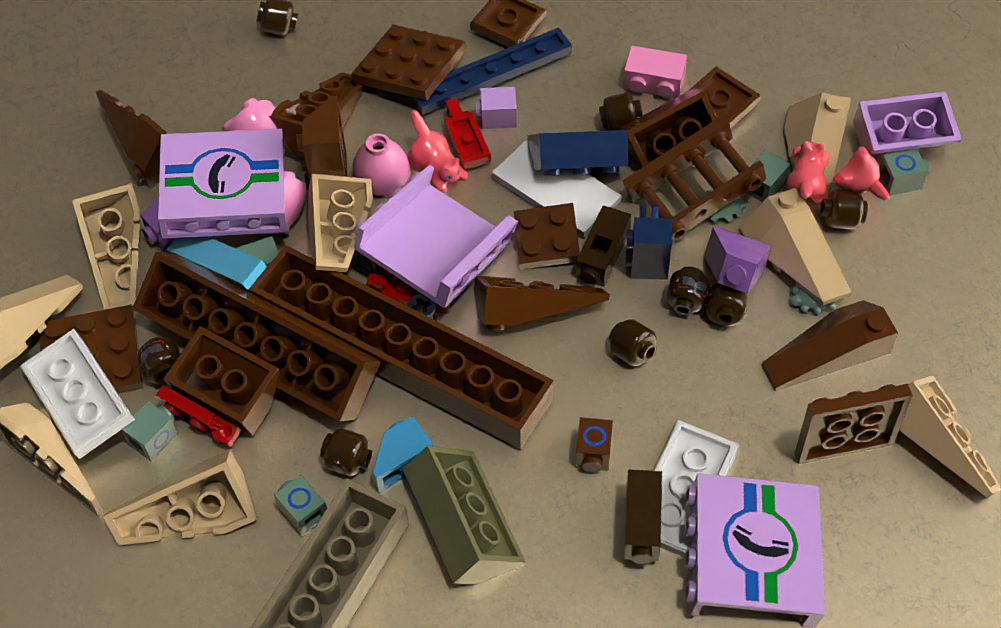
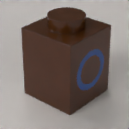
(594, 444)

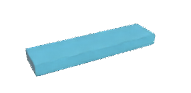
(219, 259)

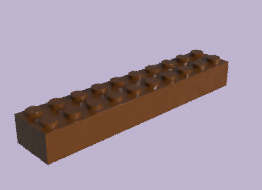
(412, 347)

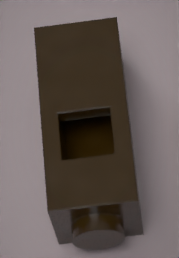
(603, 246)
(643, 516)

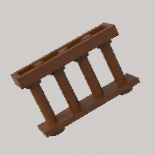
(692, 153)

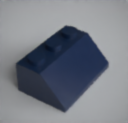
(579, 151)

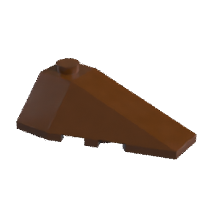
(290, 114)
(137, 138)
(510, 303)
(832, 344)

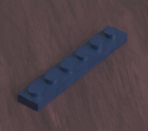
(497, 68)

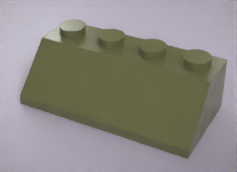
(462, 515)

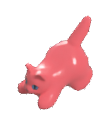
(433, 150)
(808, 171)
(862, 175)

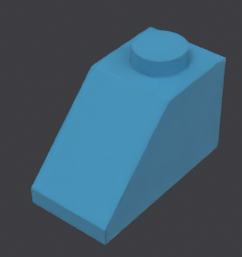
(398, 448)

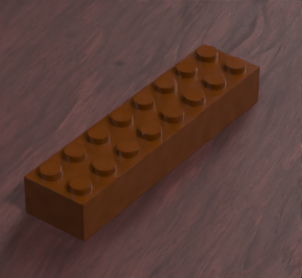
(310, 361)

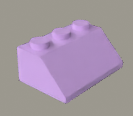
(906, 123)

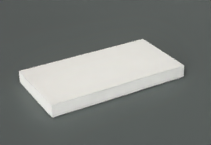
(582, 190)
(77, 393)
(685, 455)

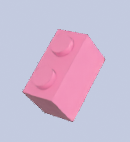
(655, 72)

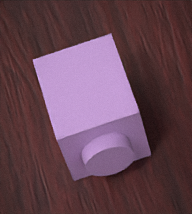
(497, 107)

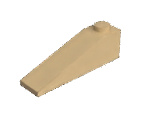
(818, 121)
(333, 214)
(111, 238)
(797, 245)
(28, 309)
(934, 429)
(37, 440)
(196, 501)

